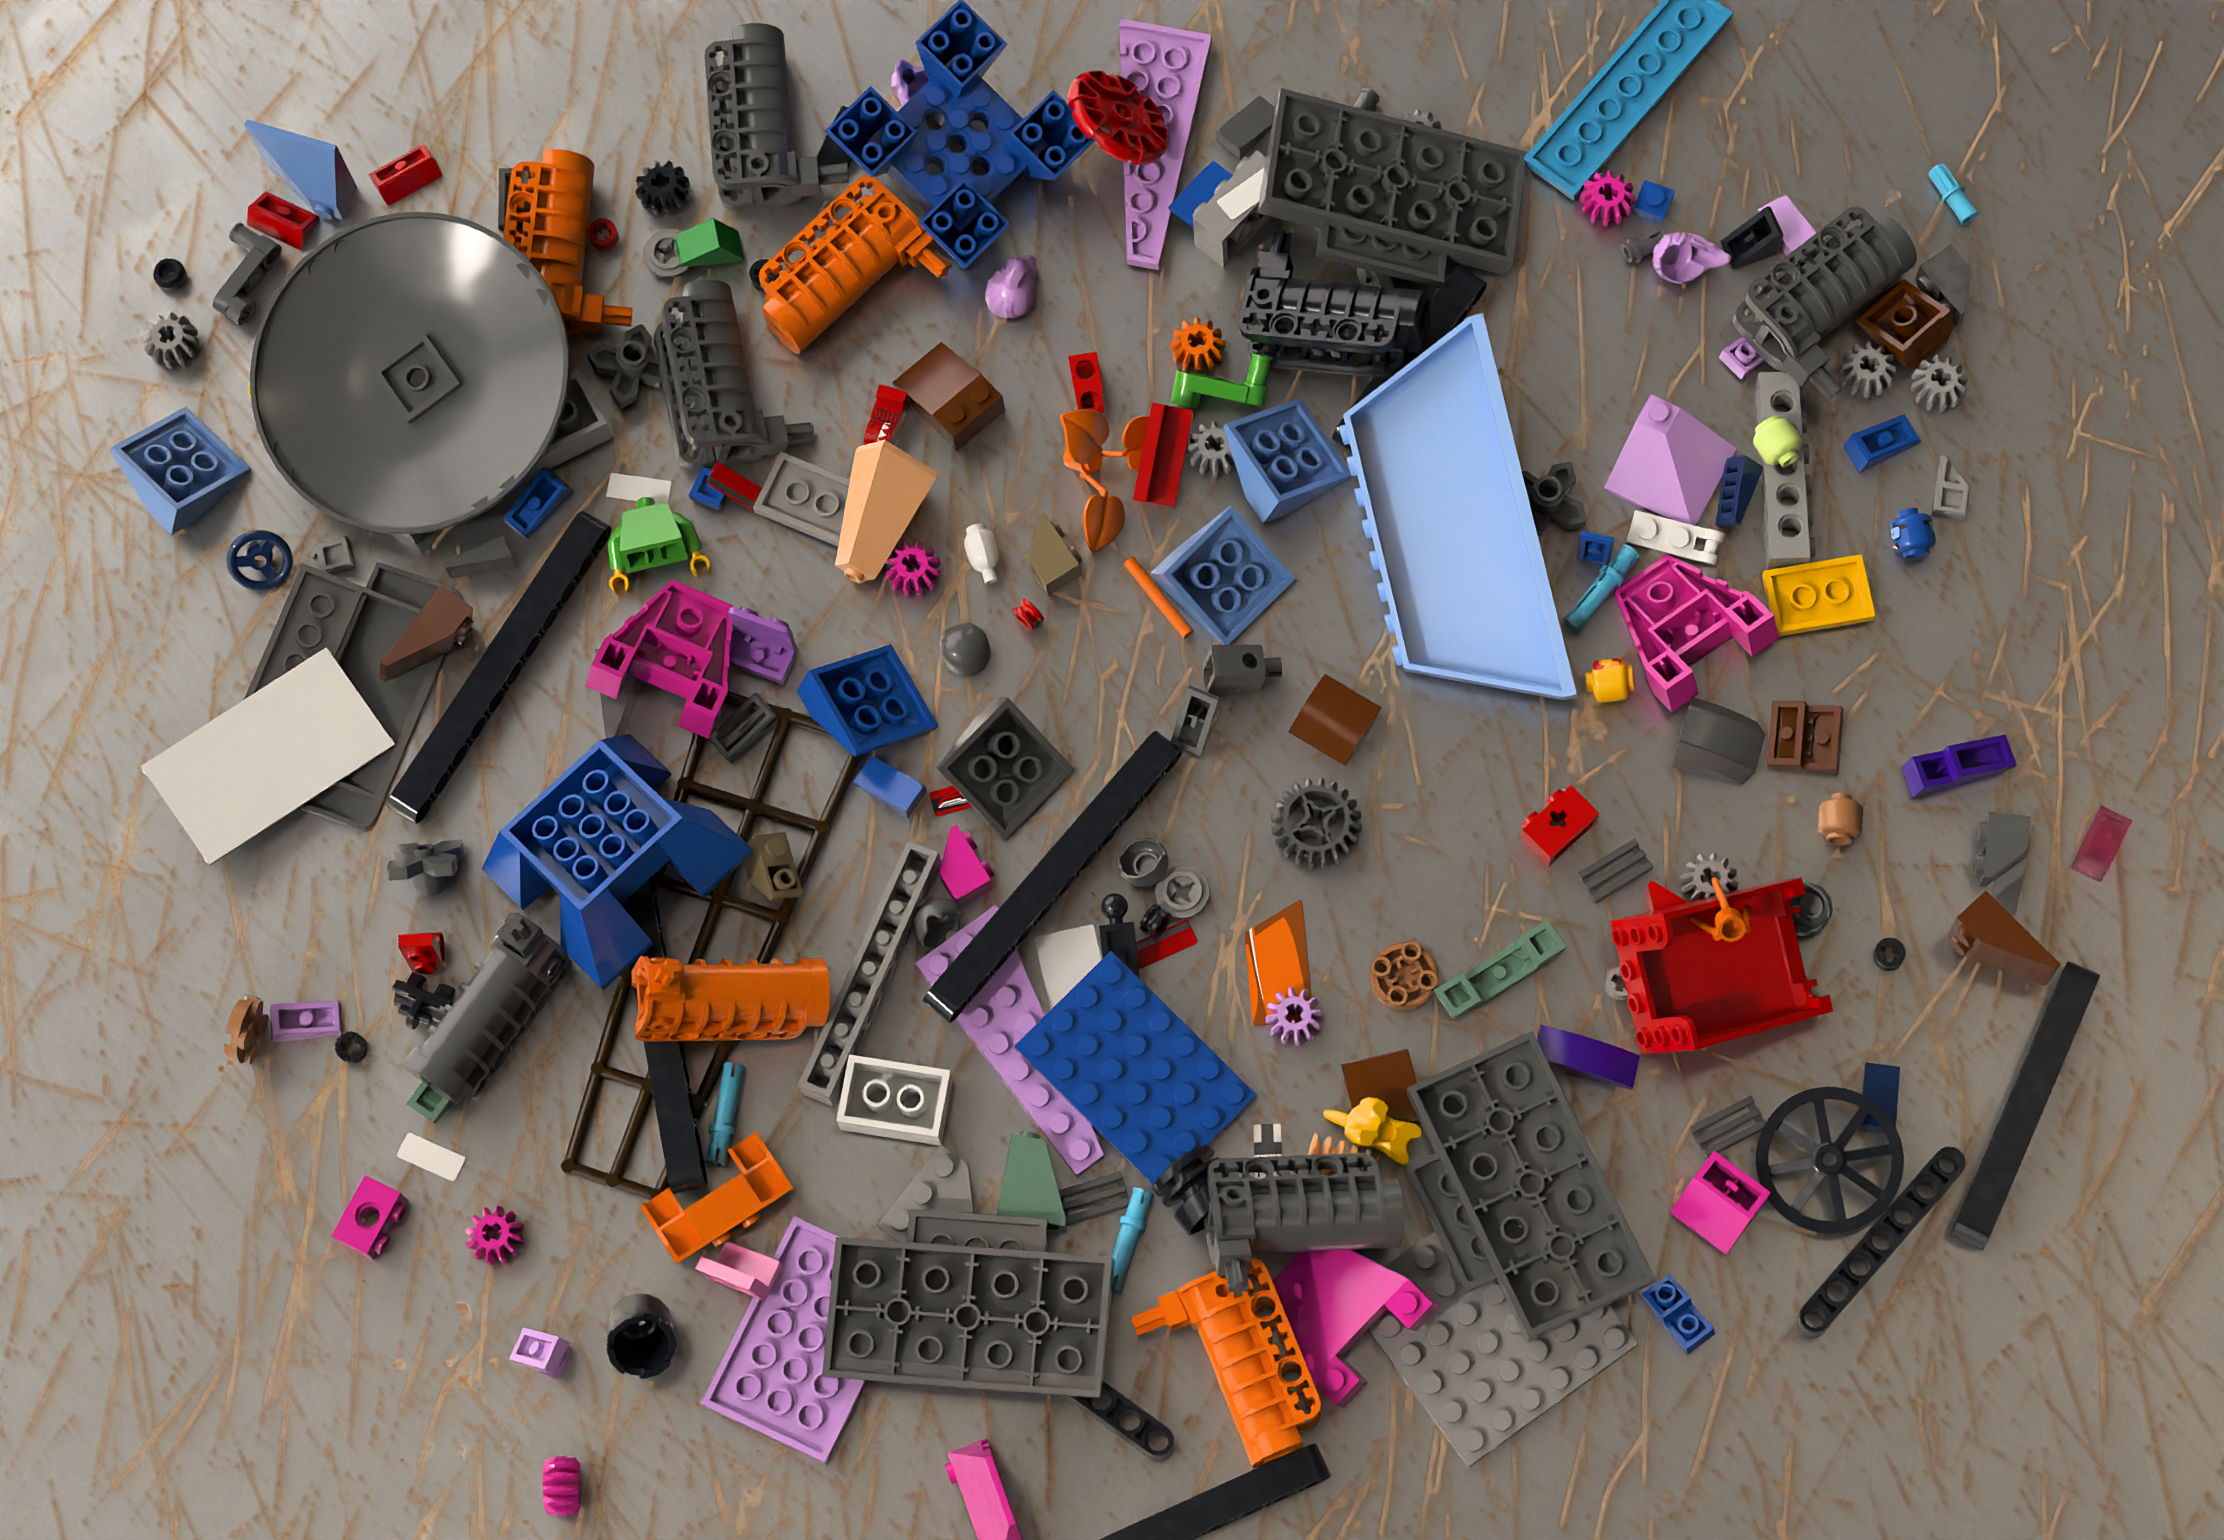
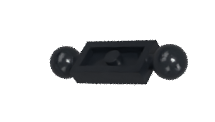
(1119, 936)

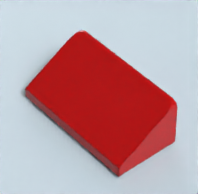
(406, 174)
(281, 220)

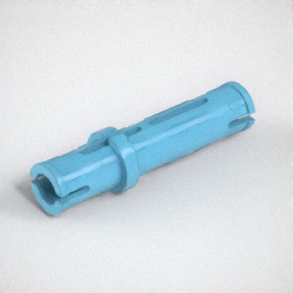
(1609, 578)
(725, 1112)
(1129, 1234)

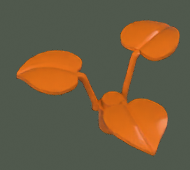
(1084, 434)

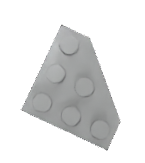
(938, 1186)

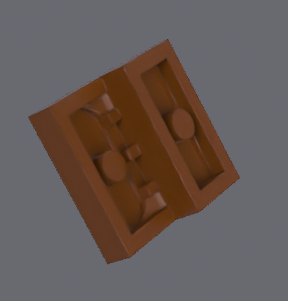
(1335, 719)
(1805, 737)
(1382, 1078)

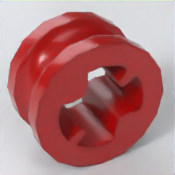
(609, 242)
(1028, 614)

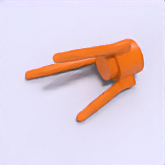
(1728, 921)

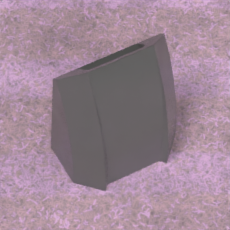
(1718, 743)

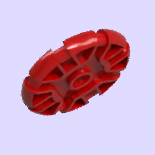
(1118, 117)

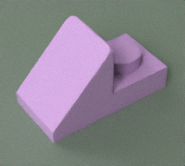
(541, 1352)

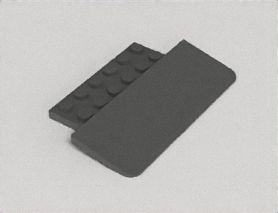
(359, 631)

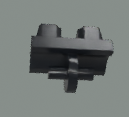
(420, 1004)

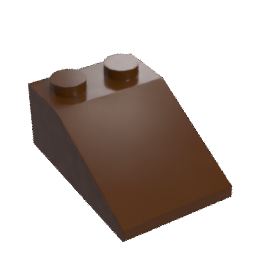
(951, 395)
(432, 633)
(1999, 941)

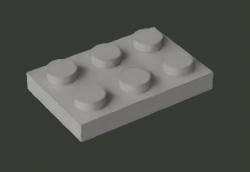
(804, 498)

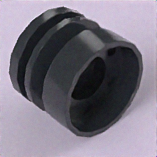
(1187, 1183)

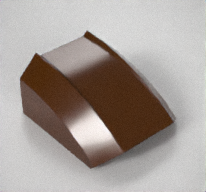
(1907, 323)

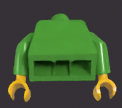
(650, 539)

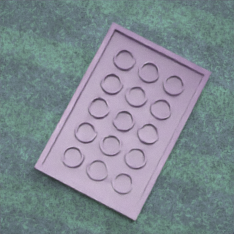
(777, 1354)

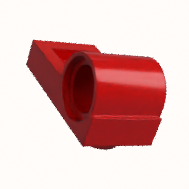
(423, 951)

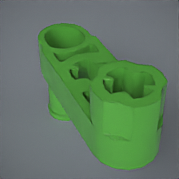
(1191, 385)

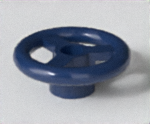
(261, 546)

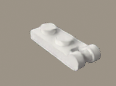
(1674, 538)

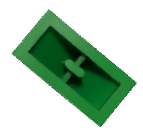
(709, 244)

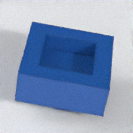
(1653, 201)
(705, 494)

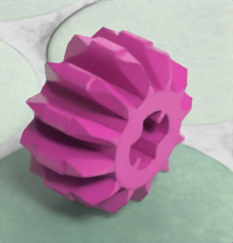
(1620, 198)
(913, 580)
(499, 1223)
(561, 1486)

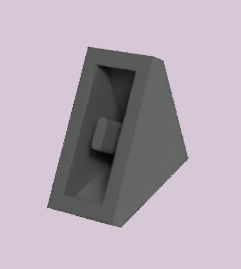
(1196, 720)

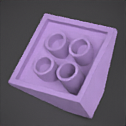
(1669, 463)

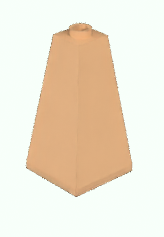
(879, 506)

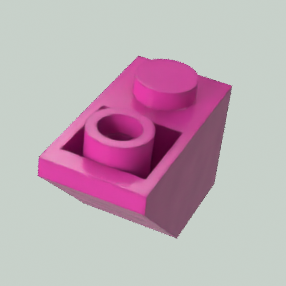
(962, 871)

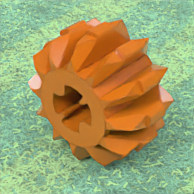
(1192, 336)

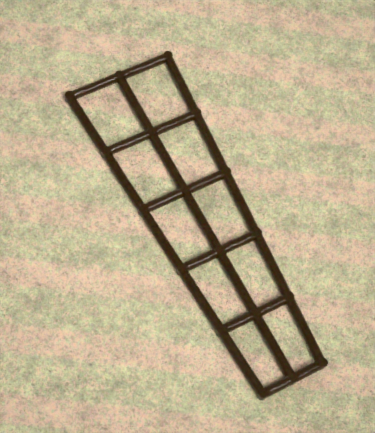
(717, 900)

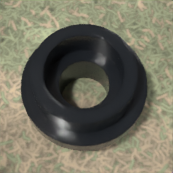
(166, 266)

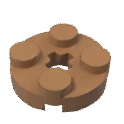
(245, 1026)

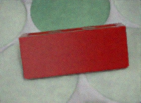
(1163, 454)

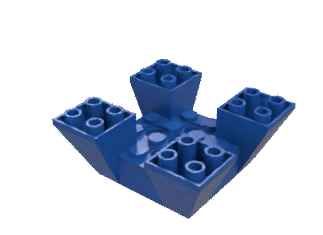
(900, 143)
(599, 841)

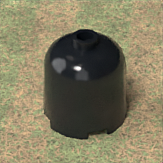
(640, 1336)

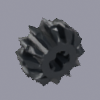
(660, 176)

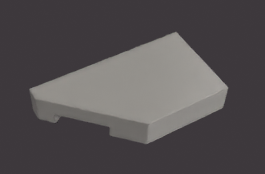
(1951, 492)
(331, 556)

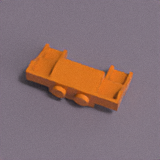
(722, 1209)

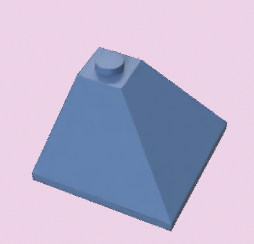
(307, 167)
(1283, 459)
(179, 468)
(1223, 576)

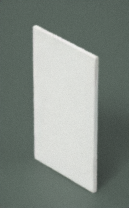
(267, 756)

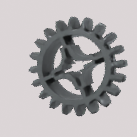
(1328, 815)

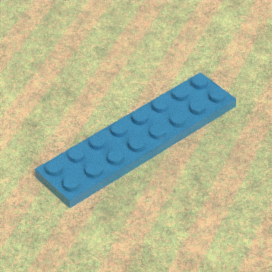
(1625, 92)

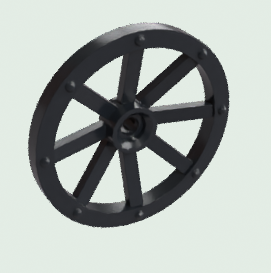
(1817, 1096)

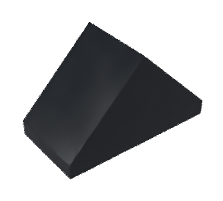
(1754, 239)

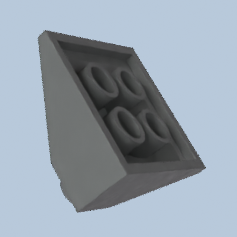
(1004, 766)

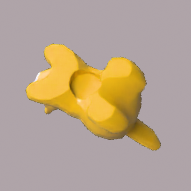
(1371, 1127)

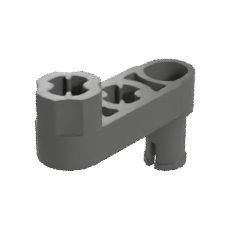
(234, 295)

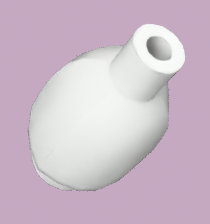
(982, 551)

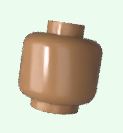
(1840, 819)

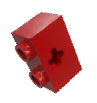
(1552, 842)

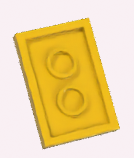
(1819, 595)

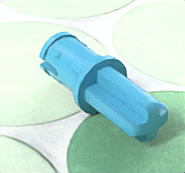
(1953, 194)

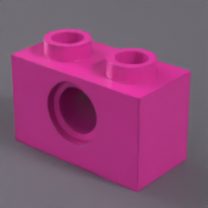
(369, 1198)

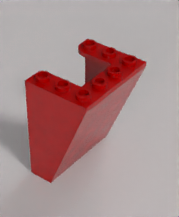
(1708, 991)

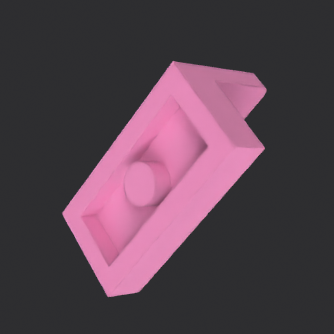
(742, 1270)

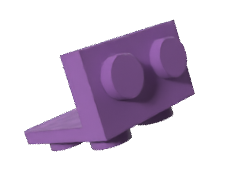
(761, 645)

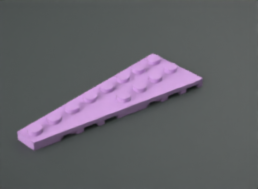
(1169, 70)
(996, 1023)

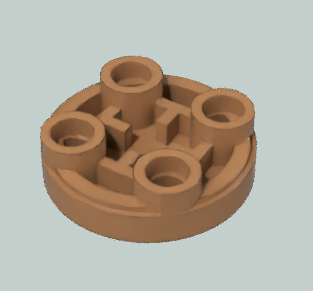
(1404, 976)

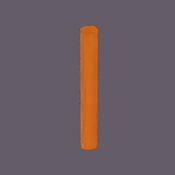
(1158, 597)

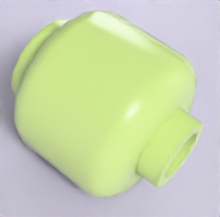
(1777, 441)

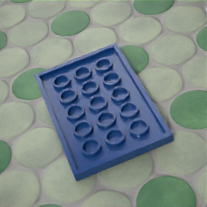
(1134, 1069)

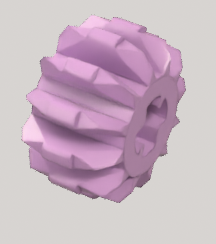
(1307, 1016)

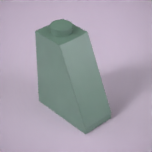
(1030, 1183)

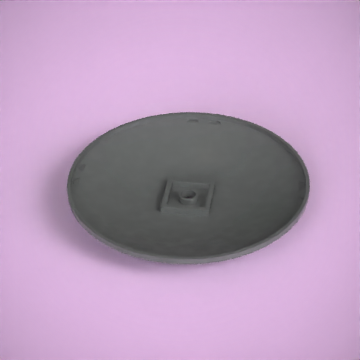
(341, 357)

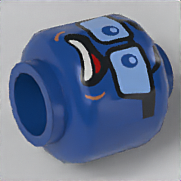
(1912, 533)

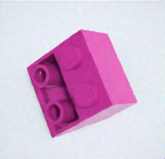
(1720, 1202)

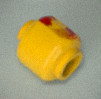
(1610, 680)

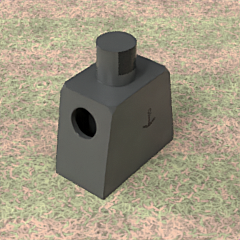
(1237, 669)

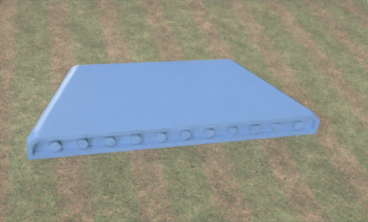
(1455, 523)

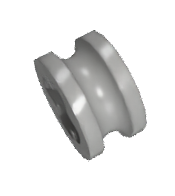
(1610, 986)

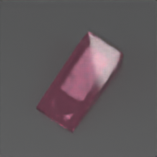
(2101, 844)

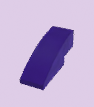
(1958, 765)
(1588, 1057)

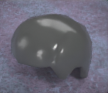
(965, 649)
(1143, 862)
(1814, 909)
(935, 920)

